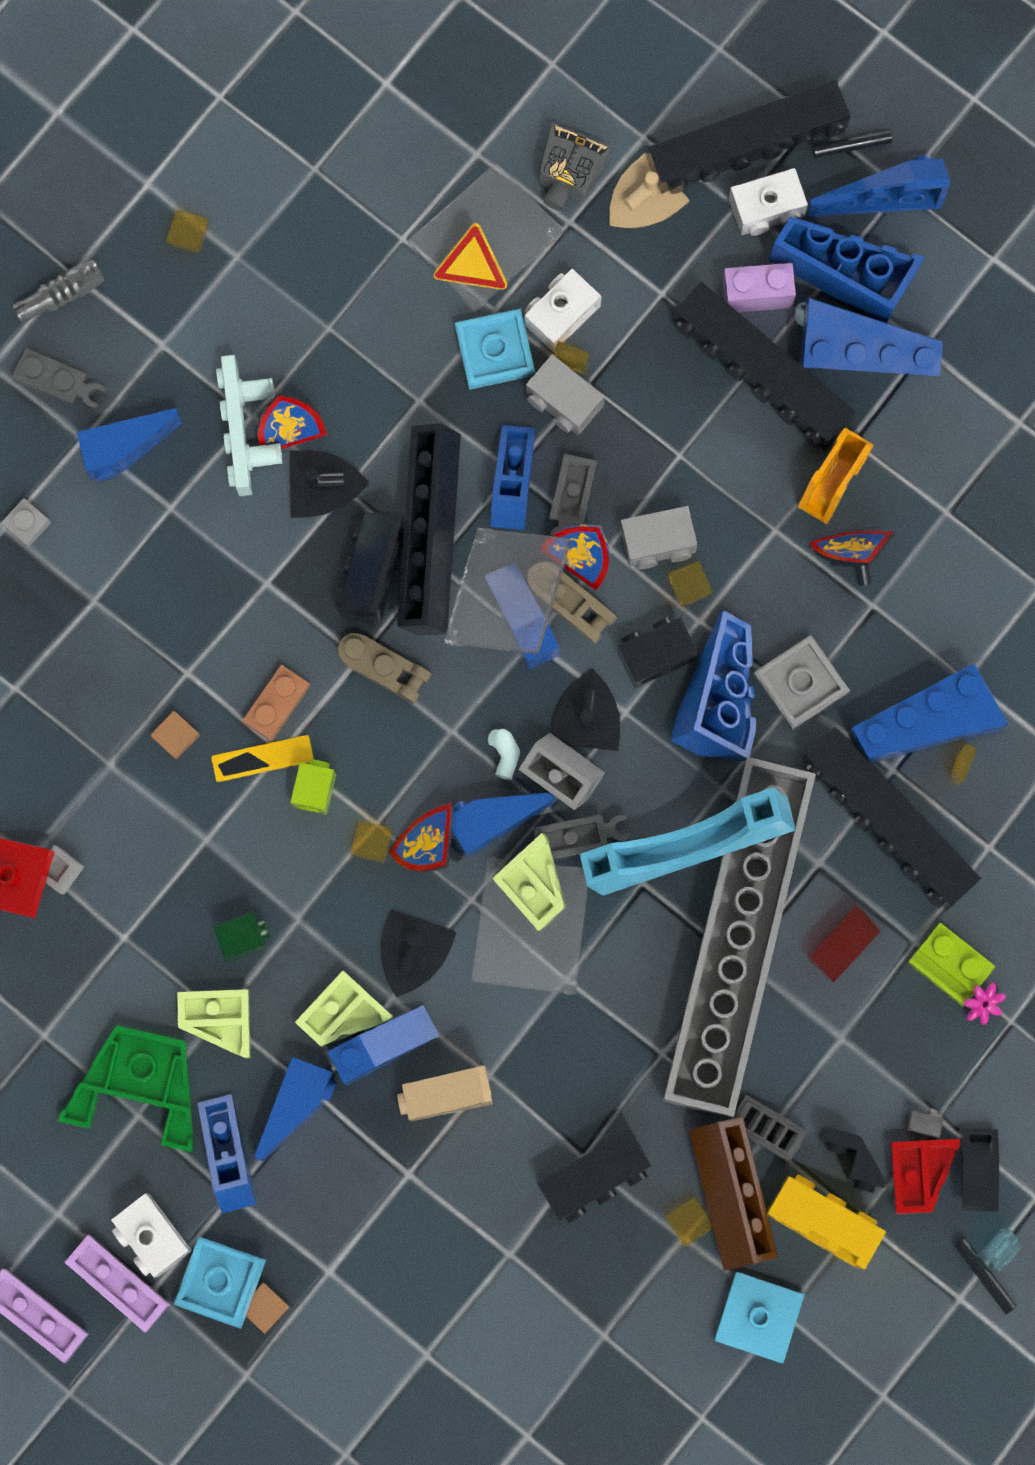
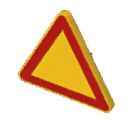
(472, 262)

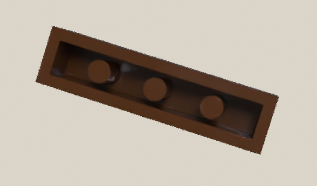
(733, 1193)

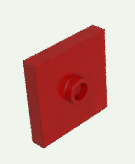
(22, 876)

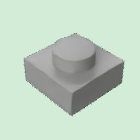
(26, 522)
(63, 870)

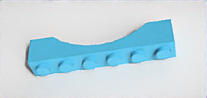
(737, 827)

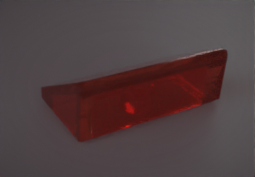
(844, 944)

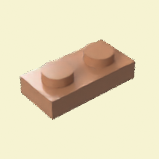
(276, 703)

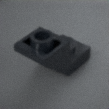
(862, 1166)
(980, 1170)

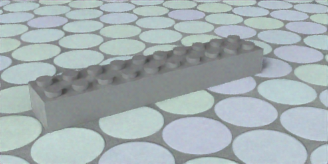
(736, 954)

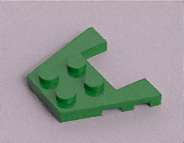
(143, 1070)

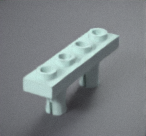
(232, 411)

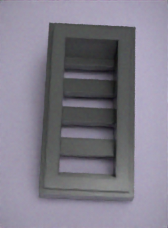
(794, 1143)

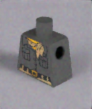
(571, 166)

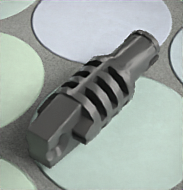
(60, 291)

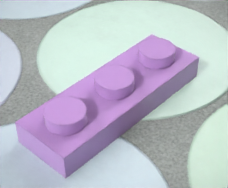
(117, 1283)
(39, 1318)

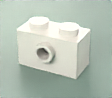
(767, 202)
(561, 309)
(150, 1236)

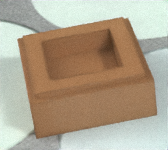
(175, 735)
(266, 1308)

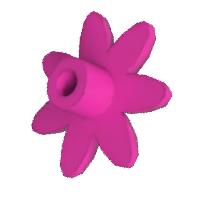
(984, 1003)

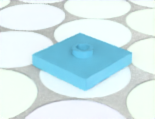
(495, 349)
(219, 1282)
(759, 1317)

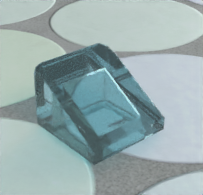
(1001, 1249)

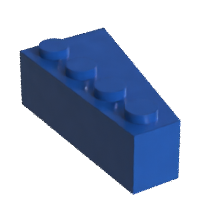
(846, 267)
(859, 343)
(938, 715)

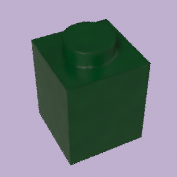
(242, 937)

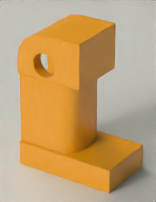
(834, 475)

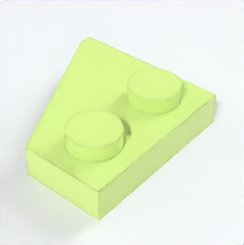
(533, 883)
(341, 1012)
(218, 1018)

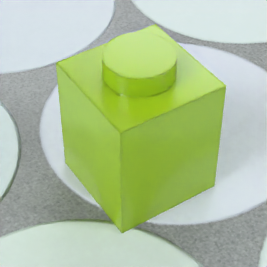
(313, 787)

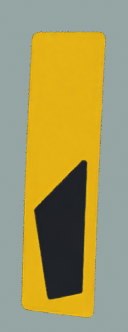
(262, 758)

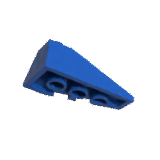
(905, 187)
(717, 702)

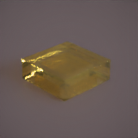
(188, 231)
(572, 357)
(689, 584)
(962, 764)
(371, 841)
(689, 1222)

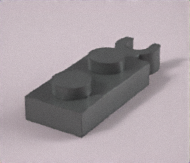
(56, 380)
(572, 492)
(581, 835)

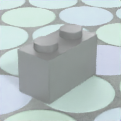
(564, 396)
(659, 537)
(561, 771)

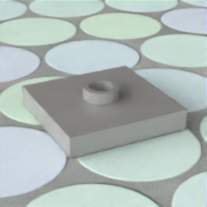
(801, 682)

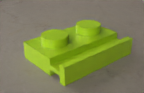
(951, 964)

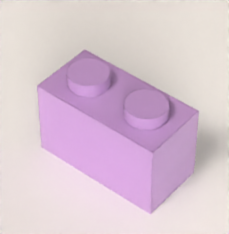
(759, 287)

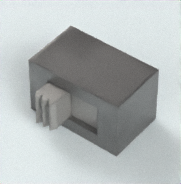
(925, 1123)

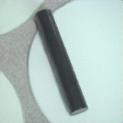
(852, 144)
(985, 1276)

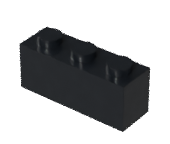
(595, 1176)

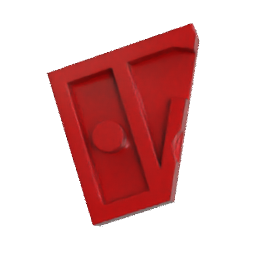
(920, 1172)

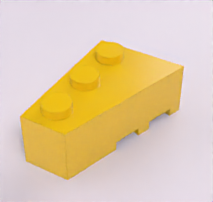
(826, 1221)

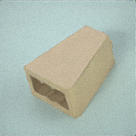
(445, 1094)

